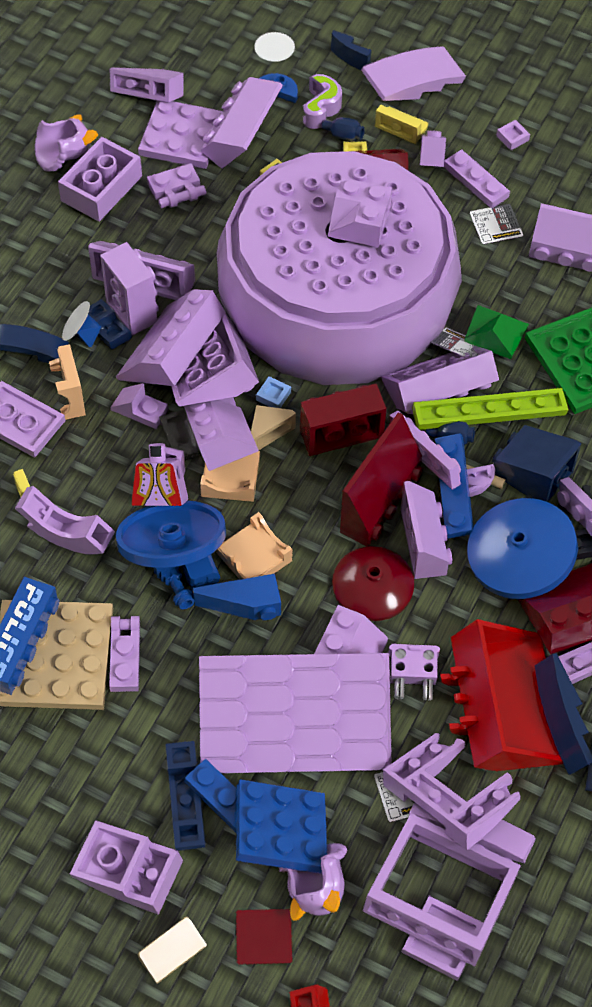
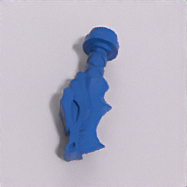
(171, 576)

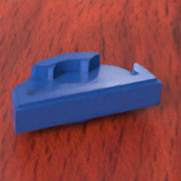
(289, 89)

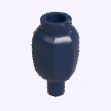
(345, 129)
(453, 428)

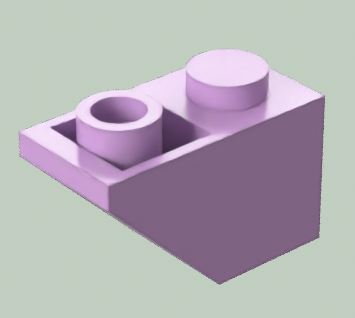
(432, 149)

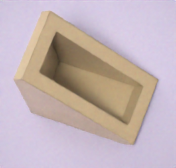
(271, 424)

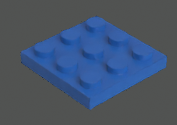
(280, 826)

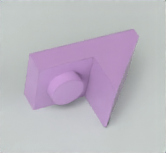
(139, 407)

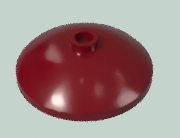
(370, 595)

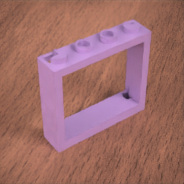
(424, 925)

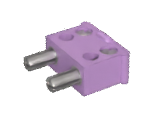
(413, 662)

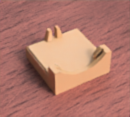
(70, 386)
(233, 480)
(255, 550)

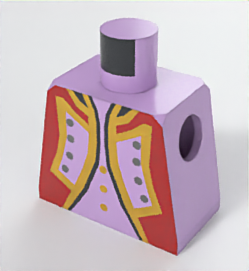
(159, 480)

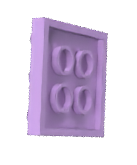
(177, 133)

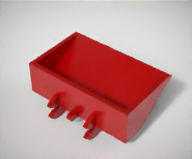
(501, 697)

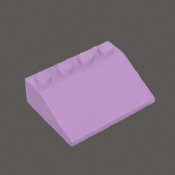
(174, 339)
(218, 370)

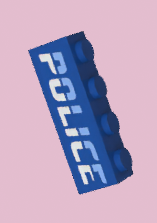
(22, 628)

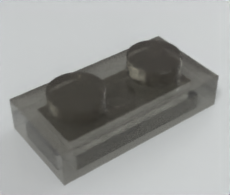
(180, 434)

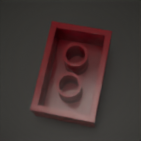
(342, 419)

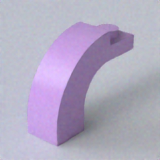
(64, 529)

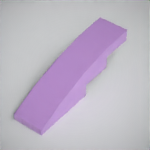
(502, 839)

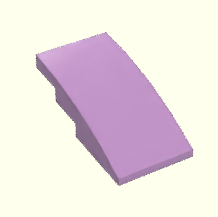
(412, 73)

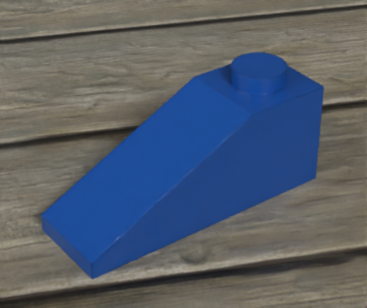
(246, 598)

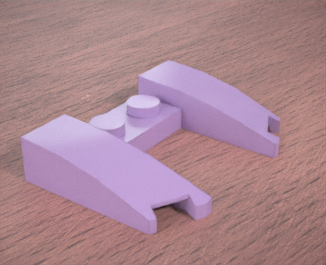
(464, 821)

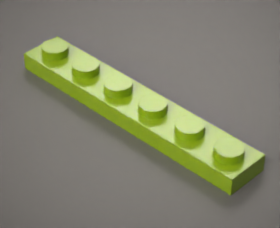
(490, 408)

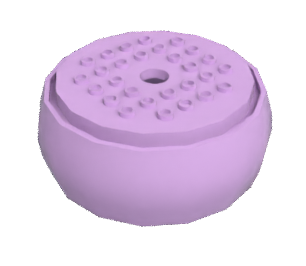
(328, 305)

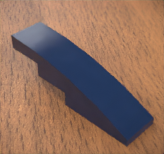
(561, 713)

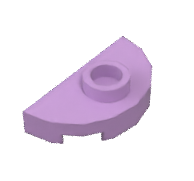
(480, 479)

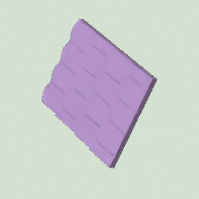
(295, 712)

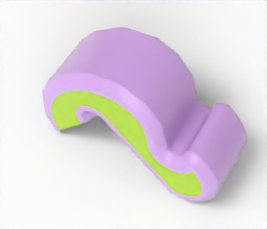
(325, 103)

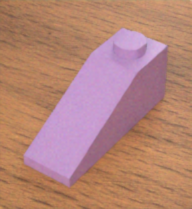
(147, 83)

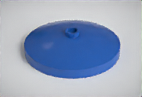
(171, 534)
(522, 548)

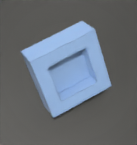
(273, 393)

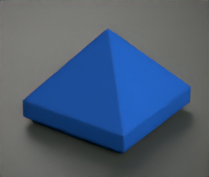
(89, 331)

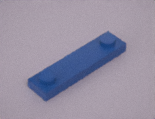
(456, 501)

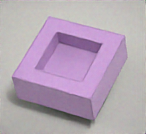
(513, 135)

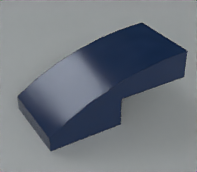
(344, 48)
(112, 331)

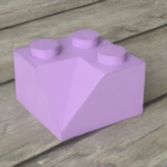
(360, 212)

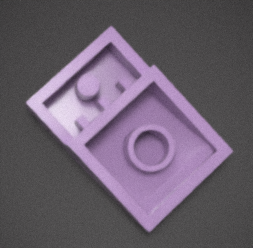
(127, 866)

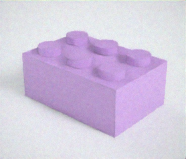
(100, 179)
(129, 287)

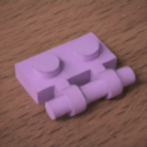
(176, 186)

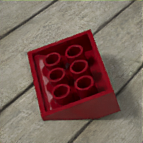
(379, 482)
(564, 613)

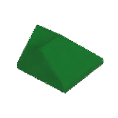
(495, 332)

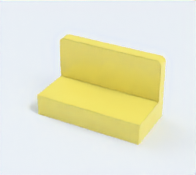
(400, 124)

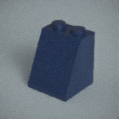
(536, 461)

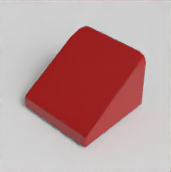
(310, 997)

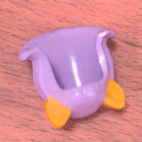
(62, 142)
(314, 891)

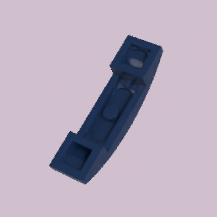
(30, 341)
(184, 801)

